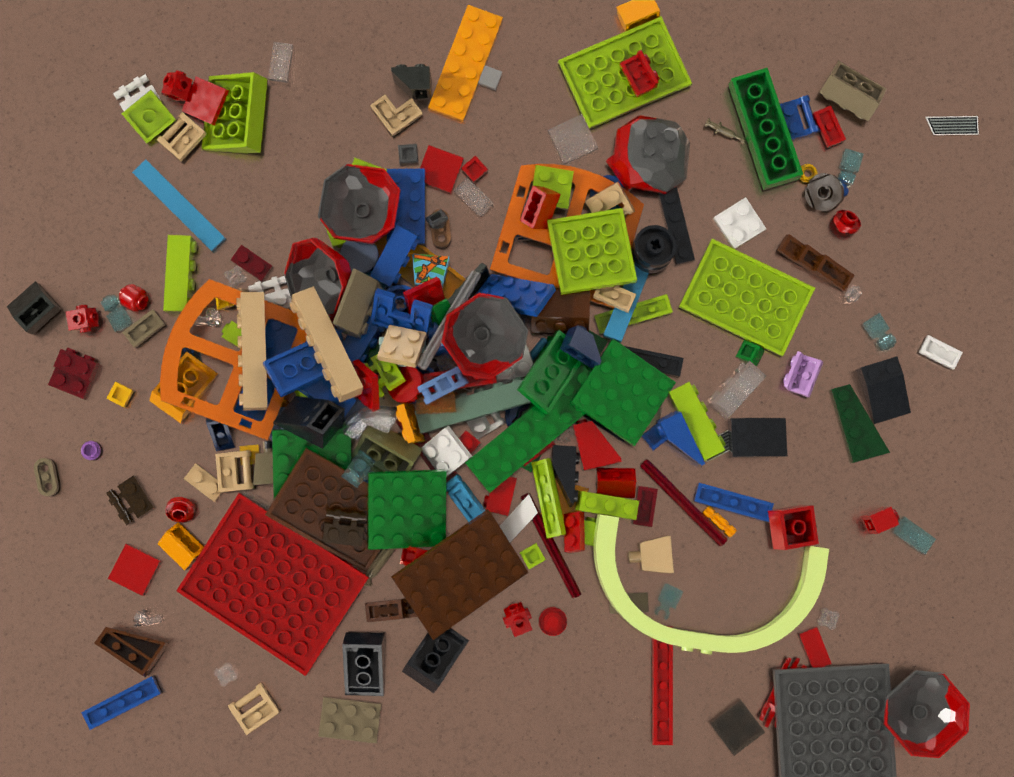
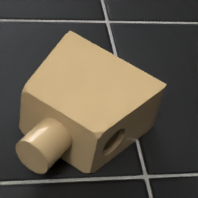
(654, 555)

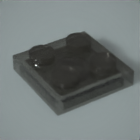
(737, 727)

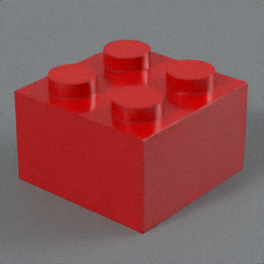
(793, 527)

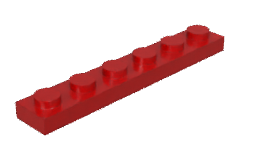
(662, 693)

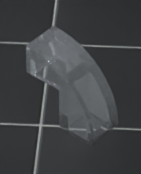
(380, 419)

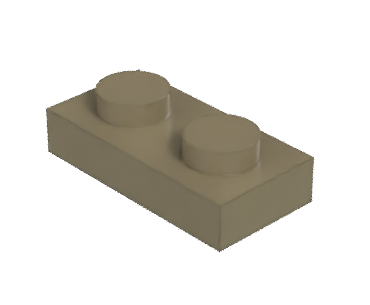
(143, 328)

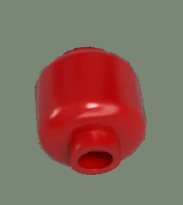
(133, 297)

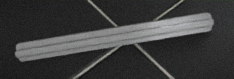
(435, 342)

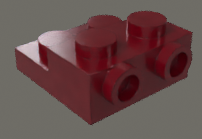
(73, 373)

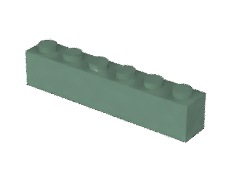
(475, 406)

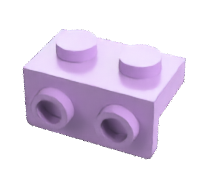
(802, 374)

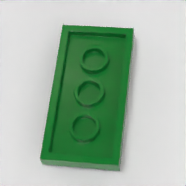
(549, 374)

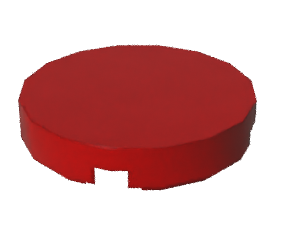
(407, 391)

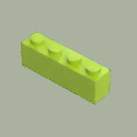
(179, 272)
(701, 427)

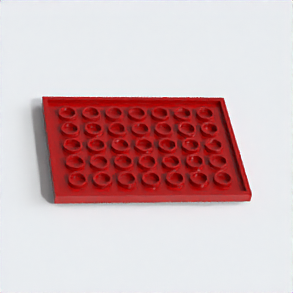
(272, 584)

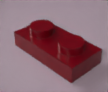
(251, 263)
(646, 508)

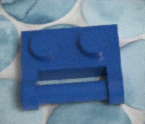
(793, 118)

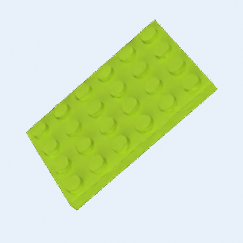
(600, 83)
(747, 297)

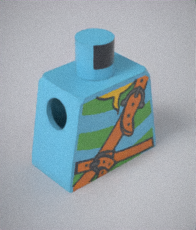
(428, 267)

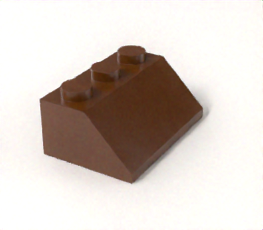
(563, 313)

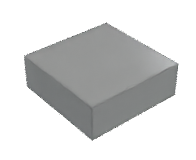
(490, 78)

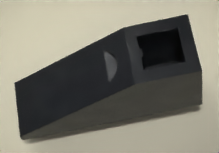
(564, 466)

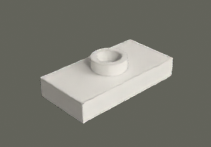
(940, 352)

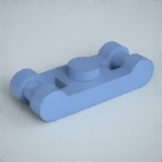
(442, 385)

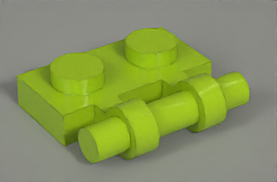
(390, 374)

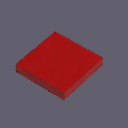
(205, 100)
(441, 168)
(134, 569)

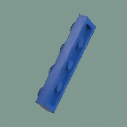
(733, 502)
(121, 702)

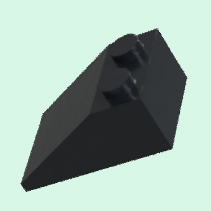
(884, 389)
(757, 437)
(435, 659)
(364, 663)

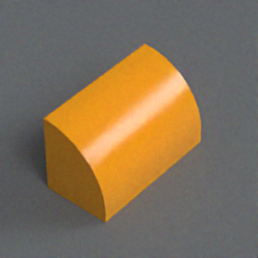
(637, 13)
(180, 546)

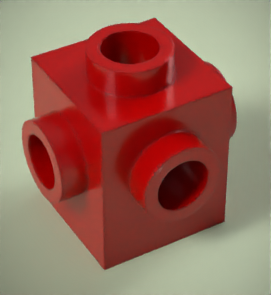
(176, 86)
(82, 319)
(517, 619)

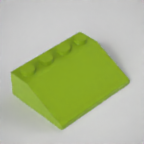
(241, 117)

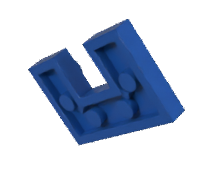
(384, 313)

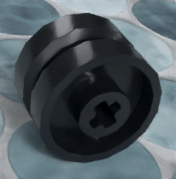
(653, 249)

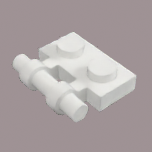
(137, 83)
(279, 297)

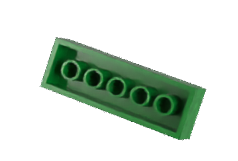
(765, 128)

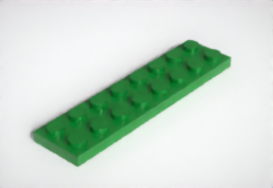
(526, 437)

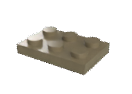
(350, 720)

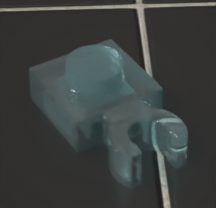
(669, 598)

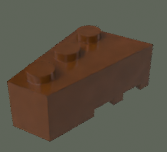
(132, 650)

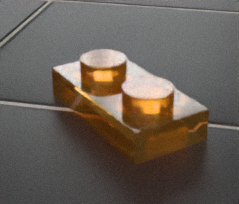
(445, 404)

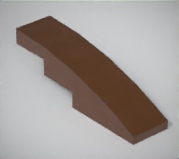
(815, 262)
(388, 610)

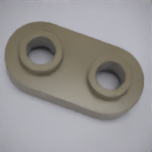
(46, 477)

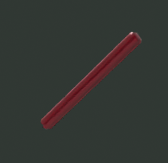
(683, 502)
(555, 554)

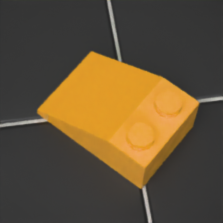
(193, 380)

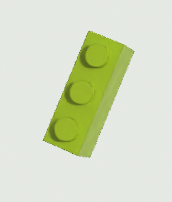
(607, 505)

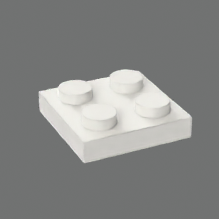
(739, 223)
(446, 451)

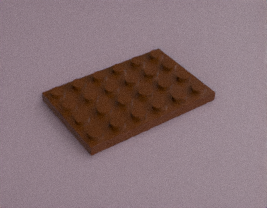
(307, 494)
(459, 574)

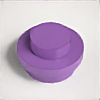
(90, 450)

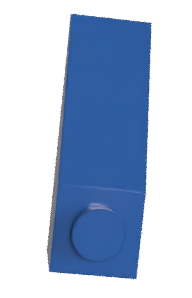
(677, 432)

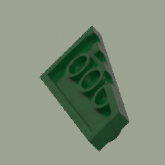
(858, 430)

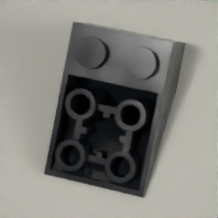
(311, 419)

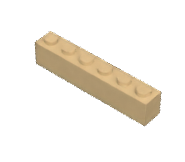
(326, 343)
(253, 351)

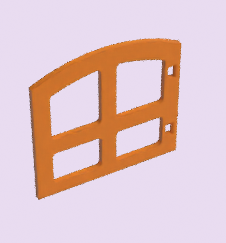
(583, 181)
(182, 338)

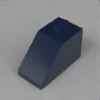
(581, 346)
(221, 435)

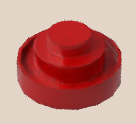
(847, 221)
(180, 509)
(552, 621)

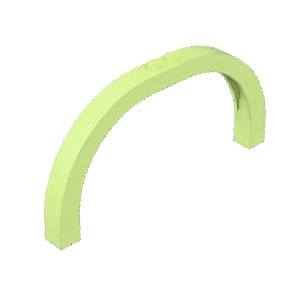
(793, 614)

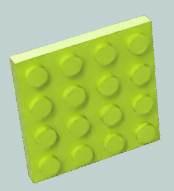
(591, 251)

